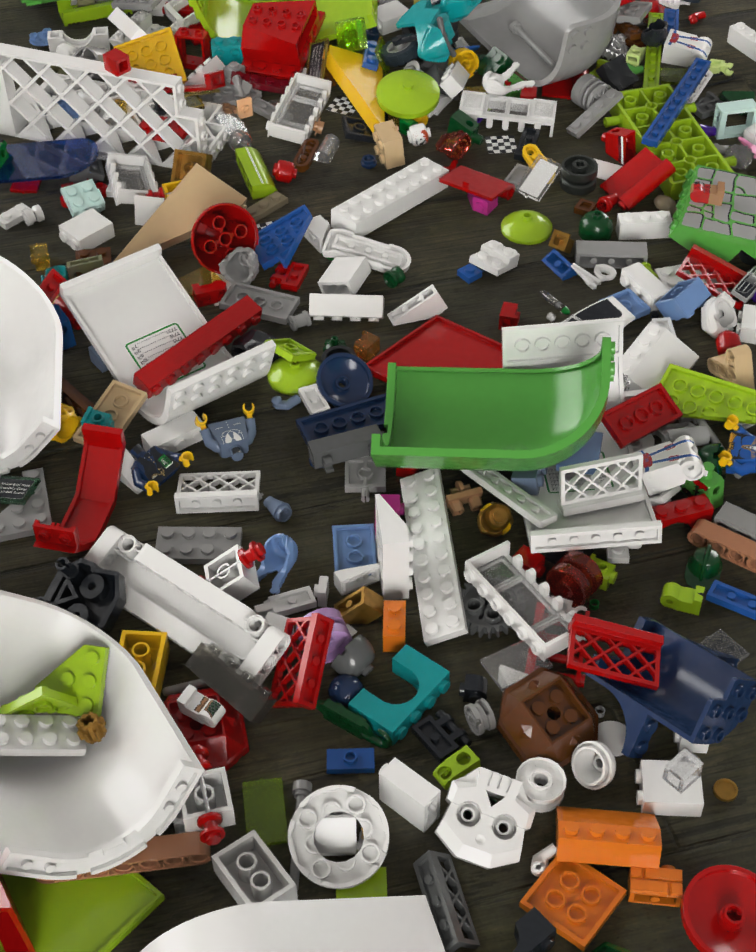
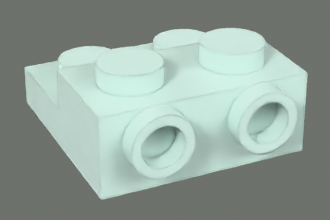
(83, 197)

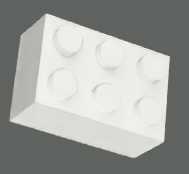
(253, 872)

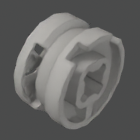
(480, 716)

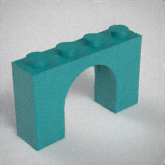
(396, 719)

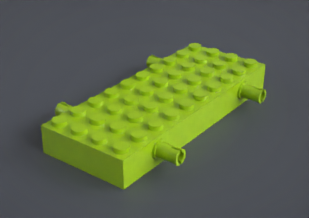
(683, 144)

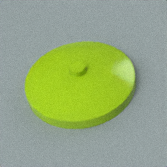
(408, 94)

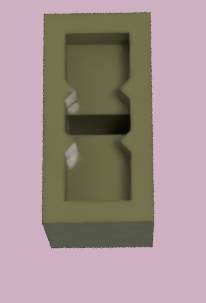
(84, 265)

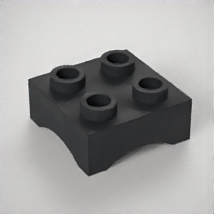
(617, 74)

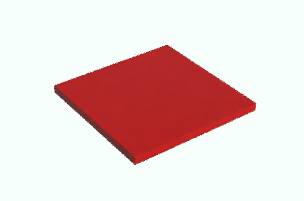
(439, 345)

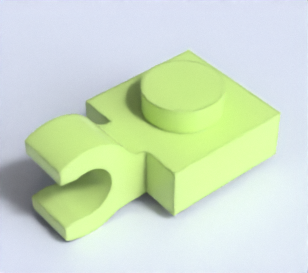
(720, 65)

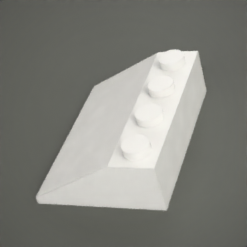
(651, 355)
(393, 552)

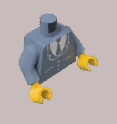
(230, 436)

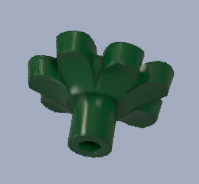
(333, 342)

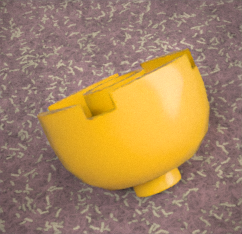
(466, 58)

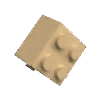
(388, 144)

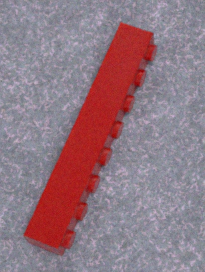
(197, 346)

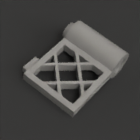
(672, 431)

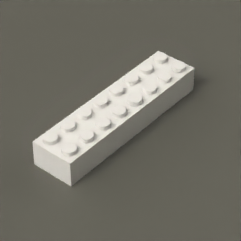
(389, 198)

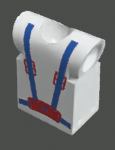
(683, 48)
(671, 464)

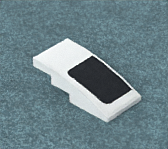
(605, 309)

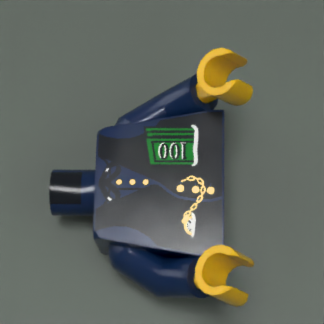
(156, 466)

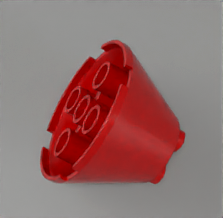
(221, 231)

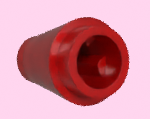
(607, 202)

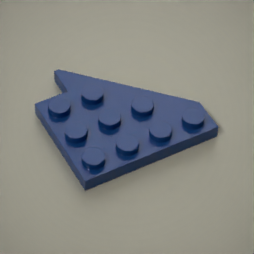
(282, 238)

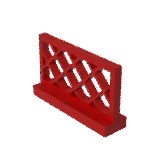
(717, 269)
(616, 637)
(310, 664)

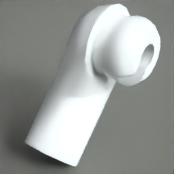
(541, 859)

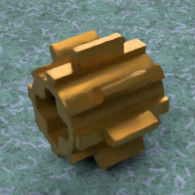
(91, 728)

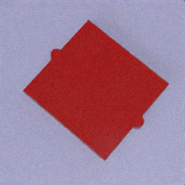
(25, 187)

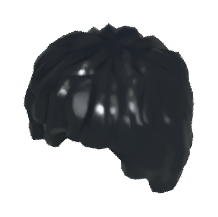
(655, 33)

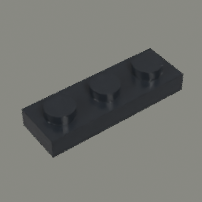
(529, 136)

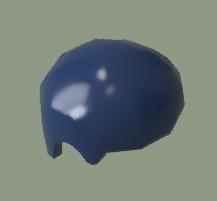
(344, 688)

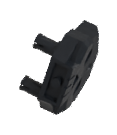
(73, 592)

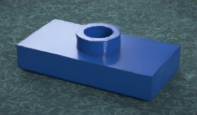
(350, 760)

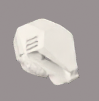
(712, 315)

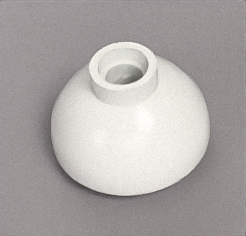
(588, 766)

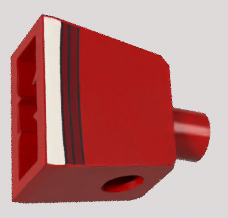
(620, 144)

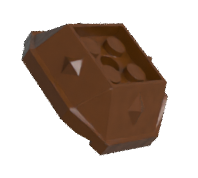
(529, 729)

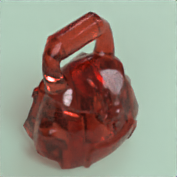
(454, 144)

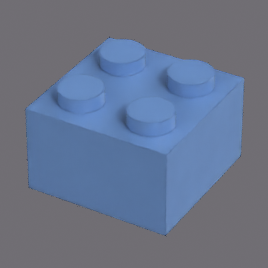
(683, 299)

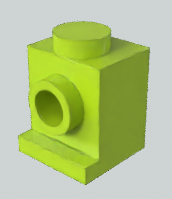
(608, 572)

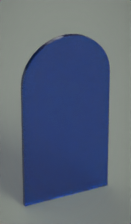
(47, 159)

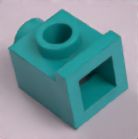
(97, 417)

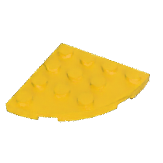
(155, 53)

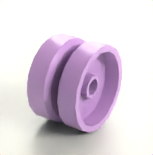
(340, 634)

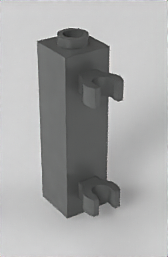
(341, 447)

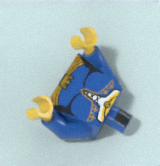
(741, 451)

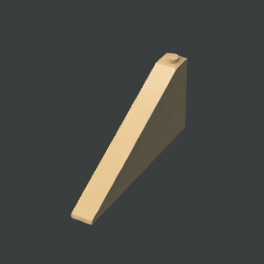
(180, 210)

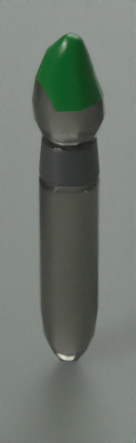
(553, 301)

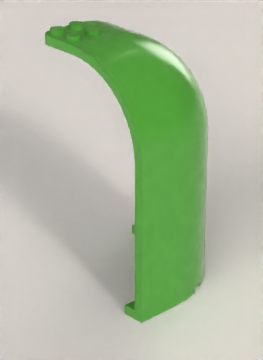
(492, 415)

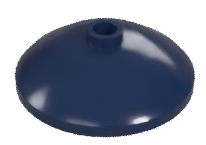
(348, 370)

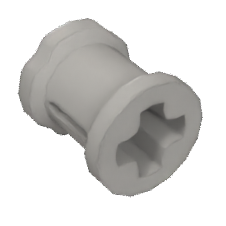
(299, 320)

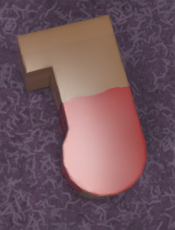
(707, 193)

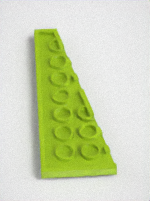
(709, 397)

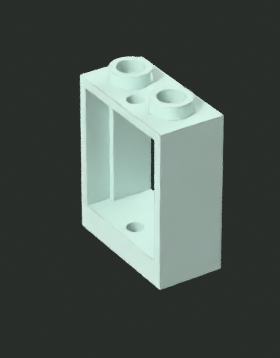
(733, 107)

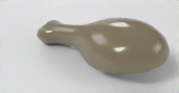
(665, 203)

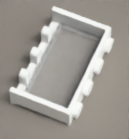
(129, 176)

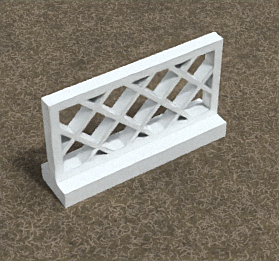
(601, 497)
(224, 499)

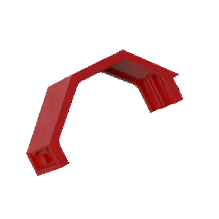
(94, 493)

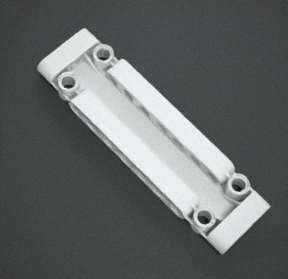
(187, 605)

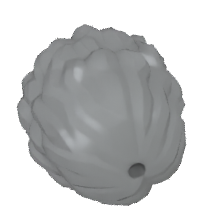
(240, 265)

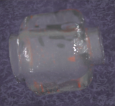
(239, 139)

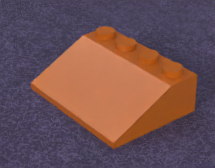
(607, 837)

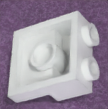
(495, 258)

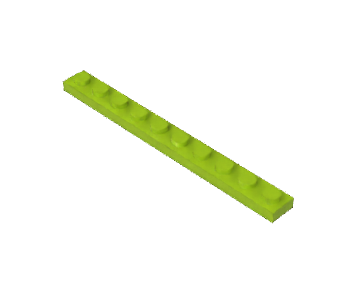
(652, 57)

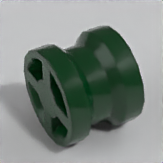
(394, 277)

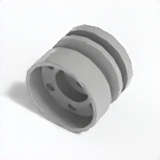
(588, 90)

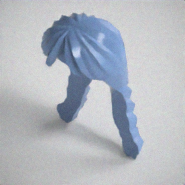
(280, 557)

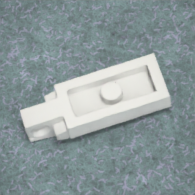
(288, 602)

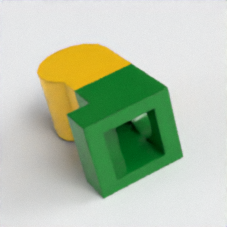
(406, 123)

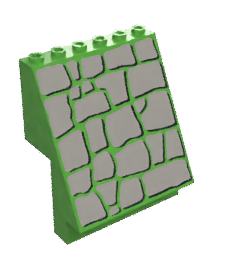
(717, 228)

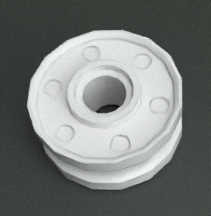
(547, 773)

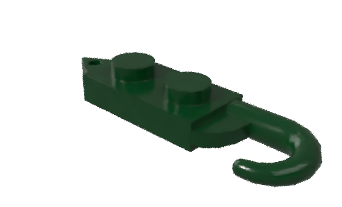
(352, 723)

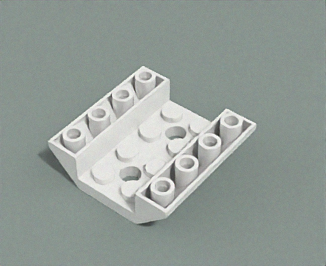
(144, 20)

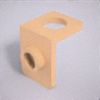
(244, 108)

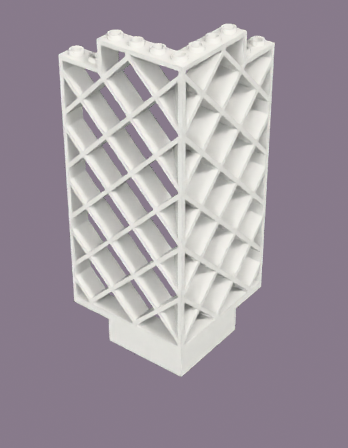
(33, 101)

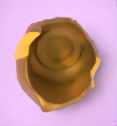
(494, 519)

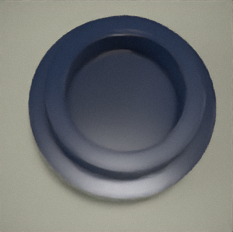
(368, 161)

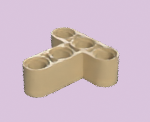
(734, 366)

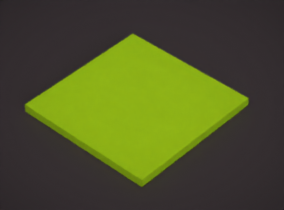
(84, 912)

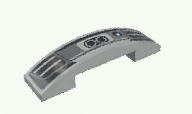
(746, 287)

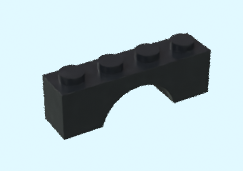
(534, 933)

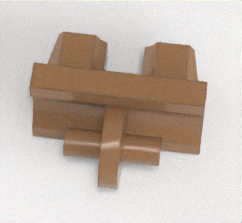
(462, 495)

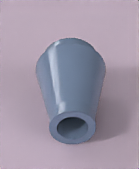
(279, 510)

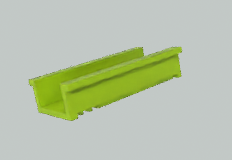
(73, 14)

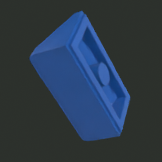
(559, 265)

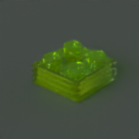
(352, 34)

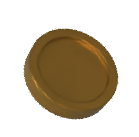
(725, 790)

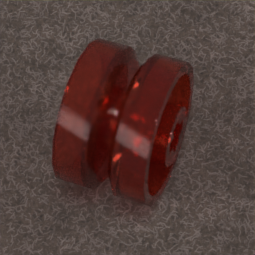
(574, 578)

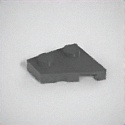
(707, 105)

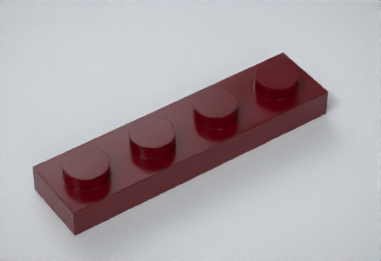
(262, 83)

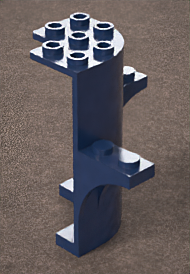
(697, 694)

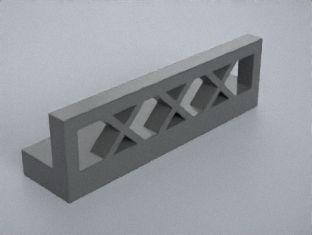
(441, 900)

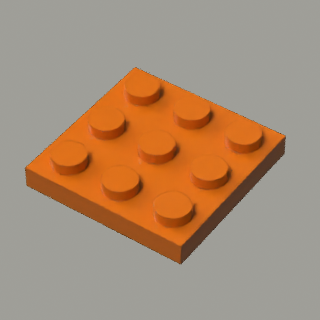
(574, 900)

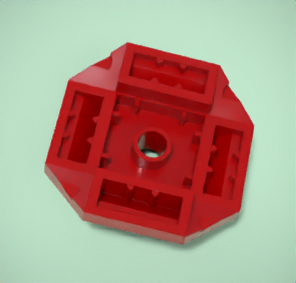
(225, 741)

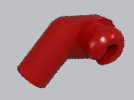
(693, 18)

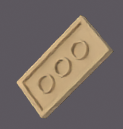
(119, 401)

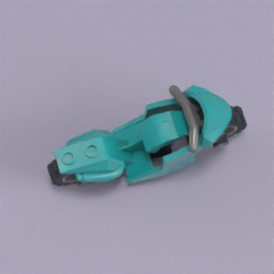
(429, 32)

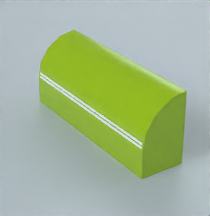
(254, 172)

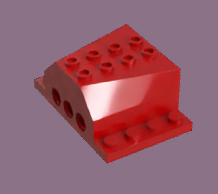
(279, 37)

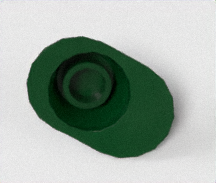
(703, 568)

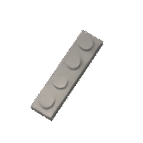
(594, 113)

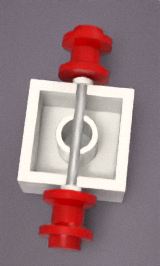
(236, 570)
(209, 803)

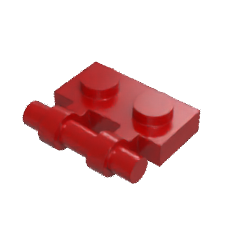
(293, 276)

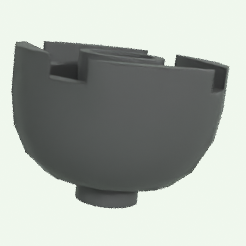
(356, 658)

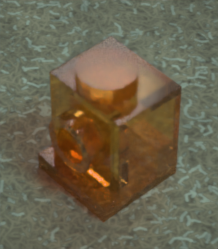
(367, 346)

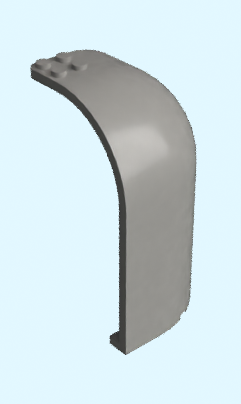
(567, 30)

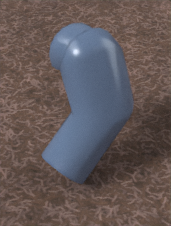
(287, 404)

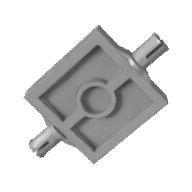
(364, 477)

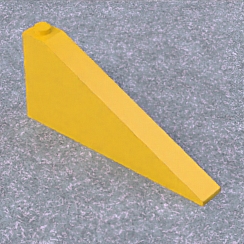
(357, 83)

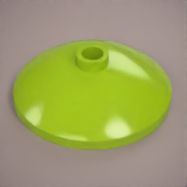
(526, 227)
(289, 376)

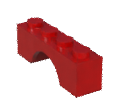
(684, 511)

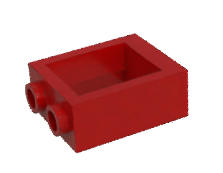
(190, 61)

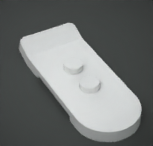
(380, 256)

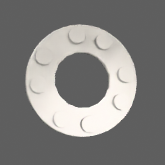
(303, 826)

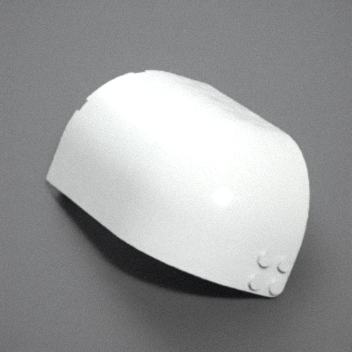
(28, 368)
(94, 808)

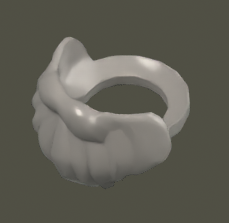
(241, 87)

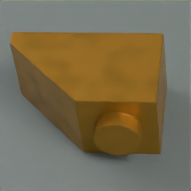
(361, 606)

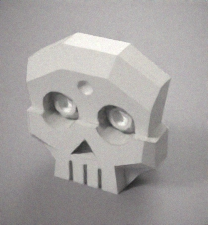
(479, 838)

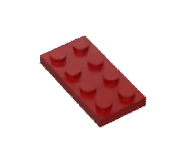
(640, 415)

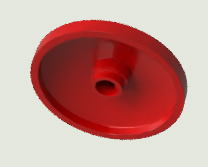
(721, 909)

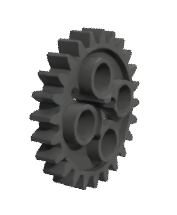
(481, 618)

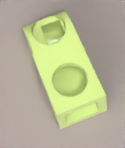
(635, 55)

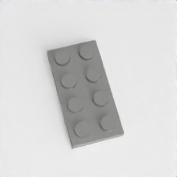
(275, 305)
(196, 544)

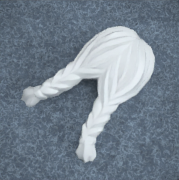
(494, 82)

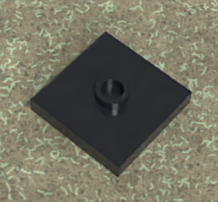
(356, 129)

